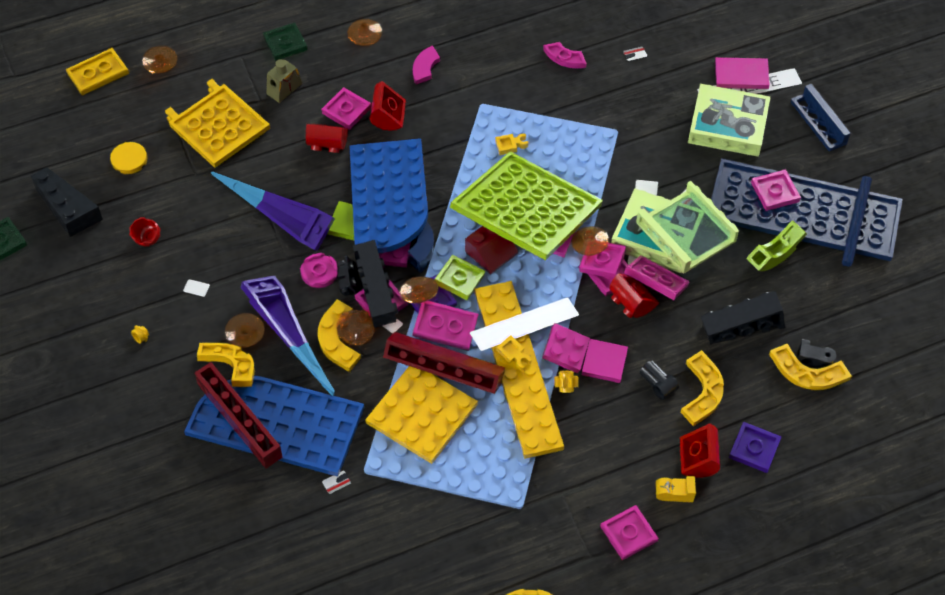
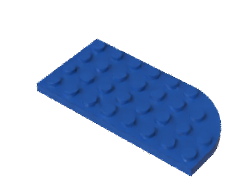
(388, 193)
(306, 424)

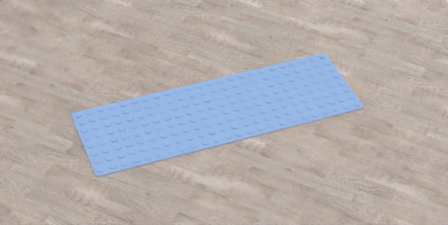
(485, 452)

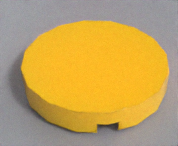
(128, 157)

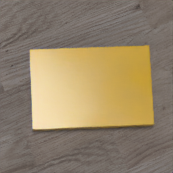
(97, 71)

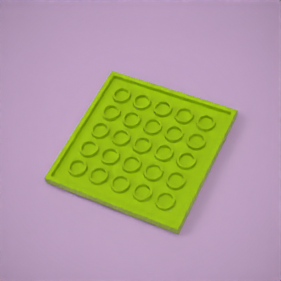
(526, 205)

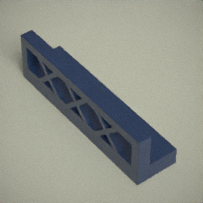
(827, 117)

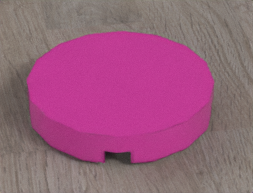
(319, 270)

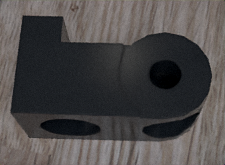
(815, 356)

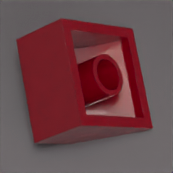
(489, 249)

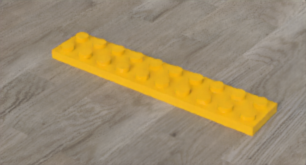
(523, 389)

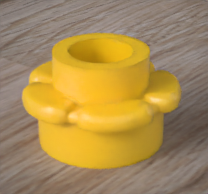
(140, 334)

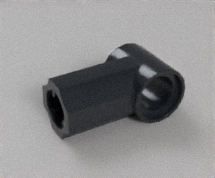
(662, 384)

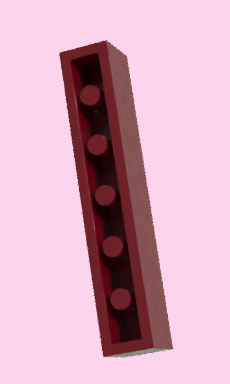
(444, 362)
(238, 415)

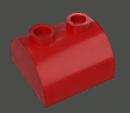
(387, 108)
(326, 136)
(632, 295)
(700, 452)

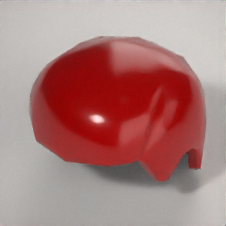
(144, 232)

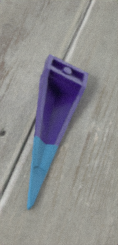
(299, 220)
(273, 305)

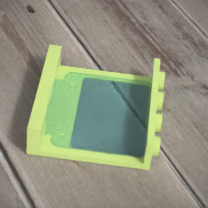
(688, 228)

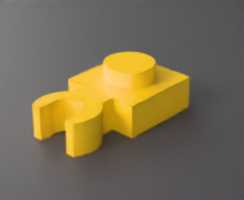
(508, 143)
(512, 350)

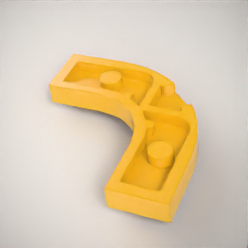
(330, 342)
(231, 354)
(808, 377)
(712, 387)

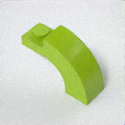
(773, 253)

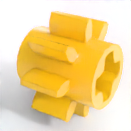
(566, 381)

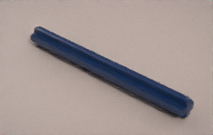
(856, 222)

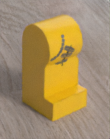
(676, 489)

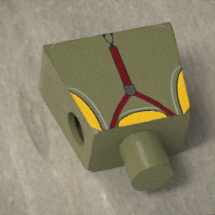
(282, 80)

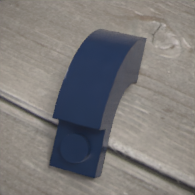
(421, 253)

